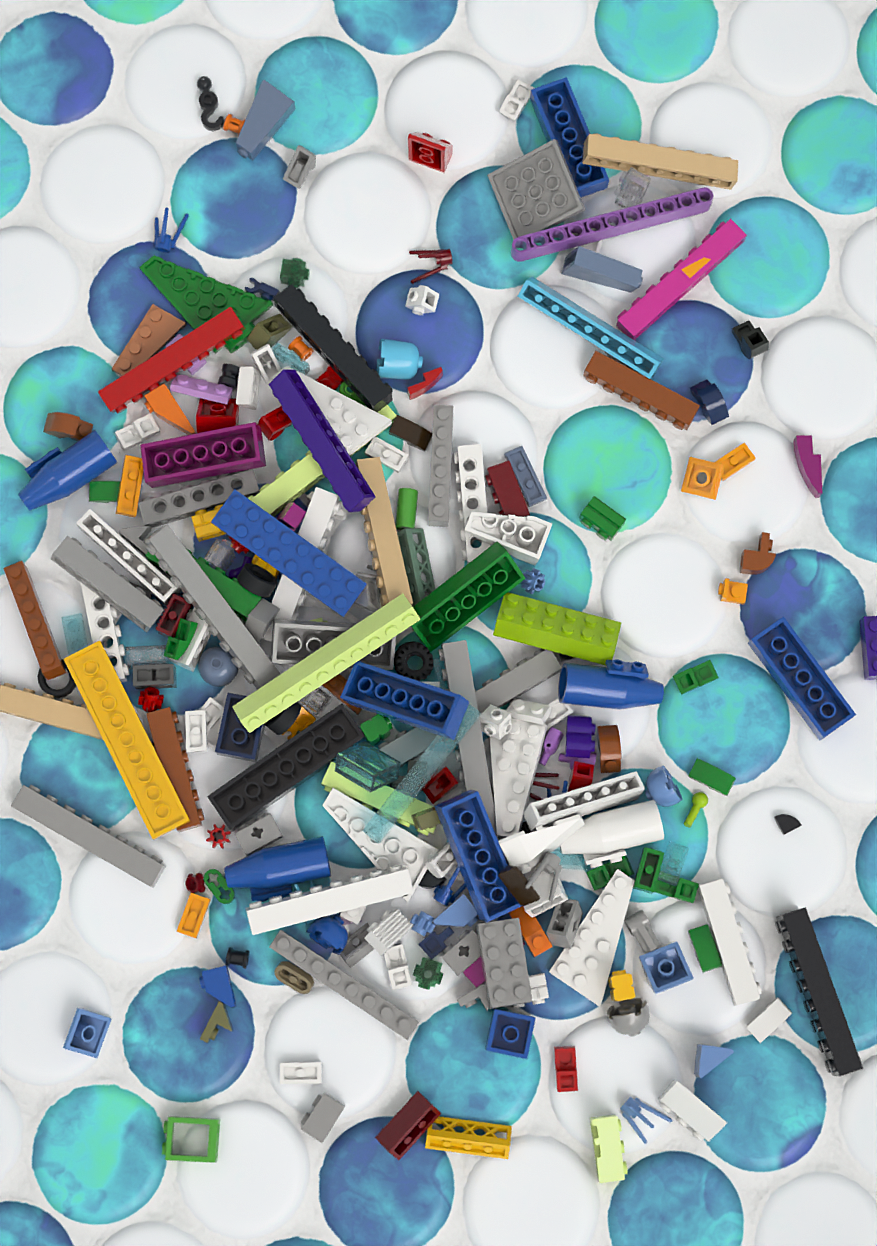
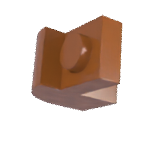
(66, 425)
(758, 561)
(609, 748)

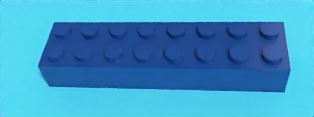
(288, 553)

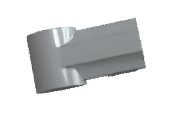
(640, 928)

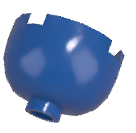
(329, 933)

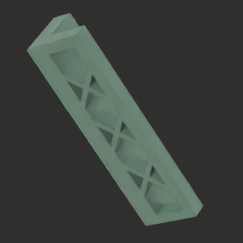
(413, 566)

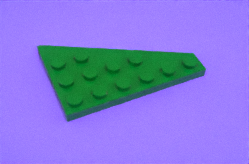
(201, 297)

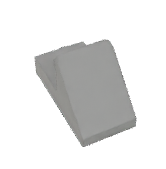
(299, 167)
(136, 536)
(470, 998)

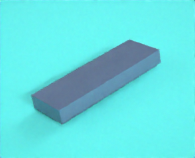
(526, 476)

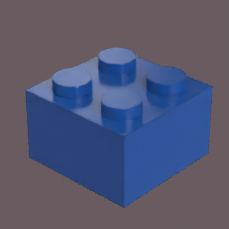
(510, 1033)

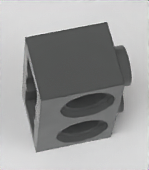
(154, 676)

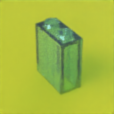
(367, 766)

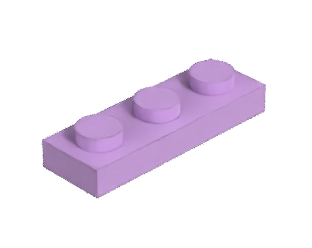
(201, 389)

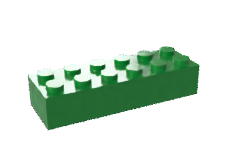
(465, 595)
(236, 596)

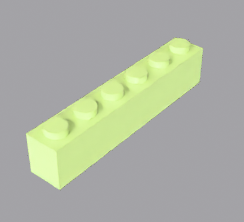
(374, 799)

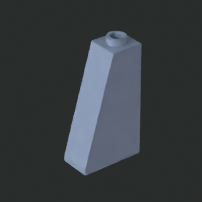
(264, 119)
(601, 270)

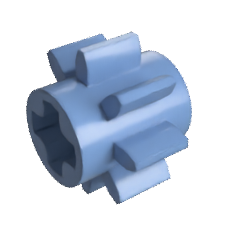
(534, 581)
(422, 923)

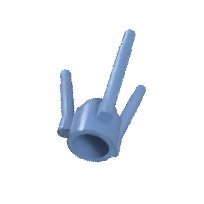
(632, 1109)

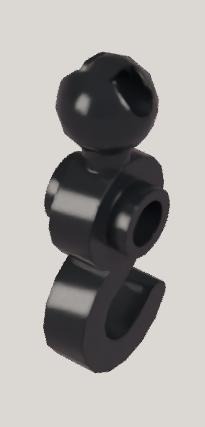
(208, 102)

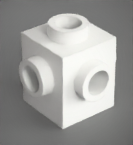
(422, 300)
(495, 722)

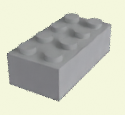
(504, 963)

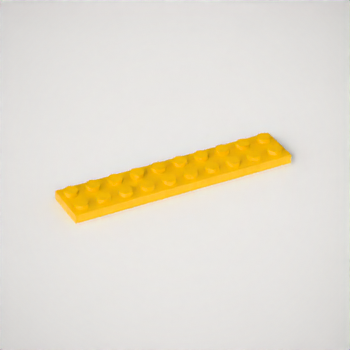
(126, 740)

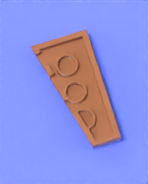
(150, 336)

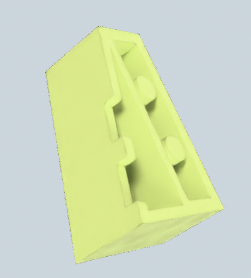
(608, 1148)

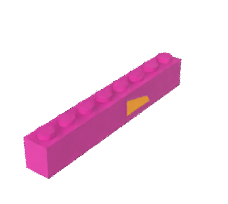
(681, 280)

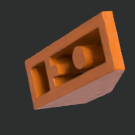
(166, 408)
(531, 932)

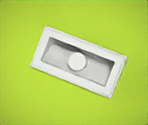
(248, 387)

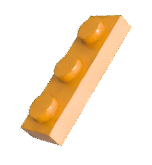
(130, 486)

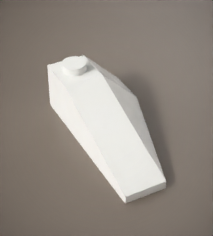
(520, 536)
(529, 849)

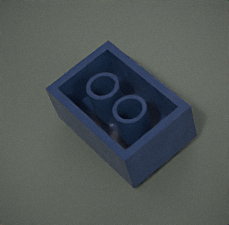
(233, 737)

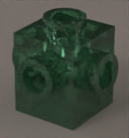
(294, 272)
(428, 965)

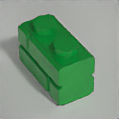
(602, 519)
(376, 729)
(648, 870)

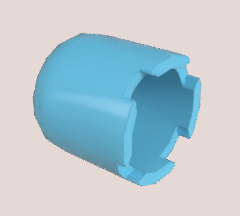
(398, 359)

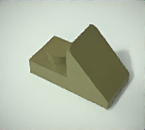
(219, 1017)

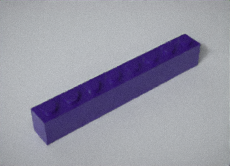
(321, 441)

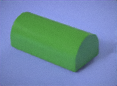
(406, 508)

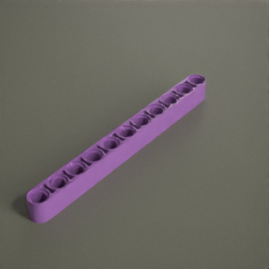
(605, 230)

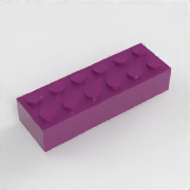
(203, 455)

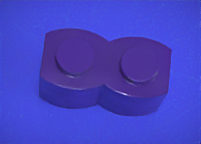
(579, 736)

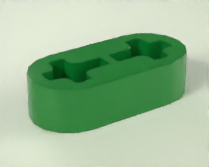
(233, 345)
(215, 889)

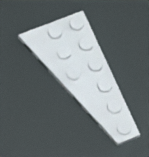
(349, 419)
(513, 773)
(395, 849)
(595, 943)

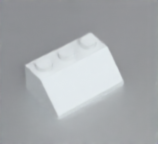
(197, 645)
(691, 1111)

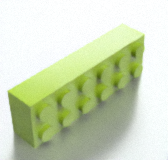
(557, 628)

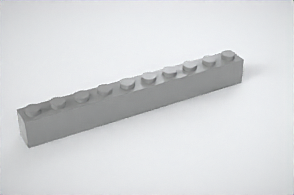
(211, 606)
(497, 693)
(471, 748)

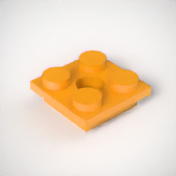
(710, 487)

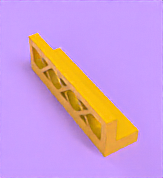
(468, 1141)

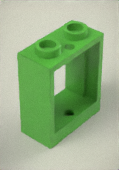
(213, 1142)

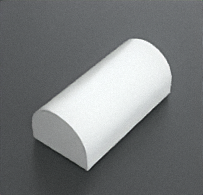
(442, 862)

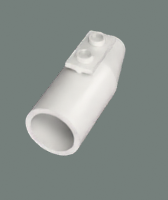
(612, 831)

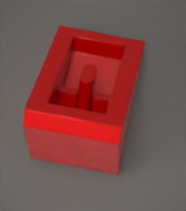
(440, 785)

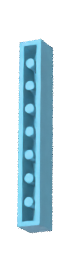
(590, 327)

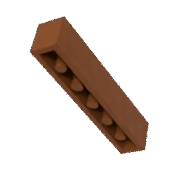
(641, 391)
(35, 620)
(173, 758)

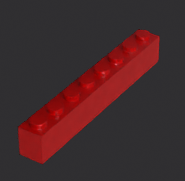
(171, 360)

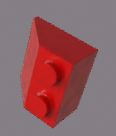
(216, 415)

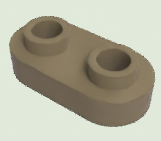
(294, 977)

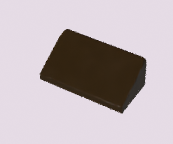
(516, 884)

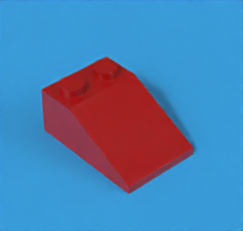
(429, 151)

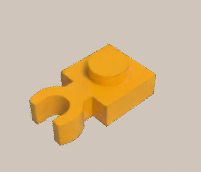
(303, 721)

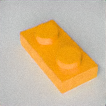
(736, 460)
(193, 915)

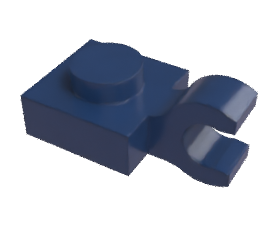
(266, 291)
(434, 943)

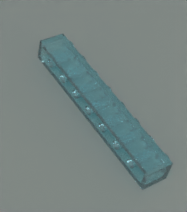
(417, 779)

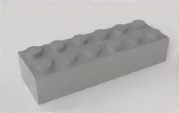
(298, 639)

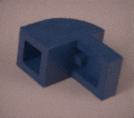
(711, 401)

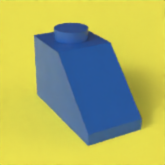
(219, 985)

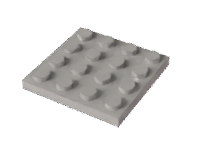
(536, 190)

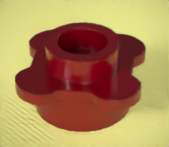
(195, 883)

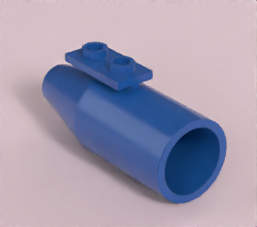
(65, 472)
(612, 687)
(277, 868)

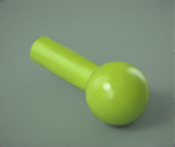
(699, 801)

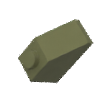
(269, 331)

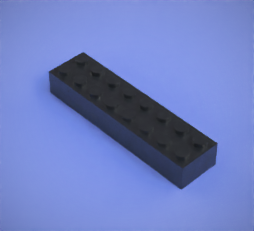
(286, 767)
(819, 993)

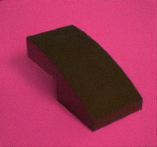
(411, 433)

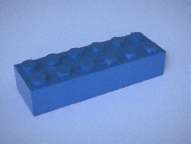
(563, 121)
(801, 678)
(405, 700)
(477, 853)

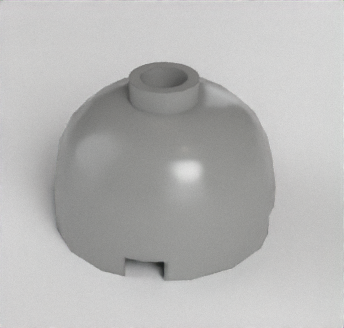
(629, 1017)

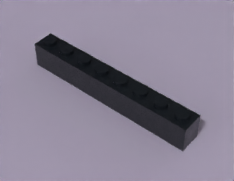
(333, 348)

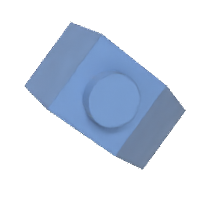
(458, 914)

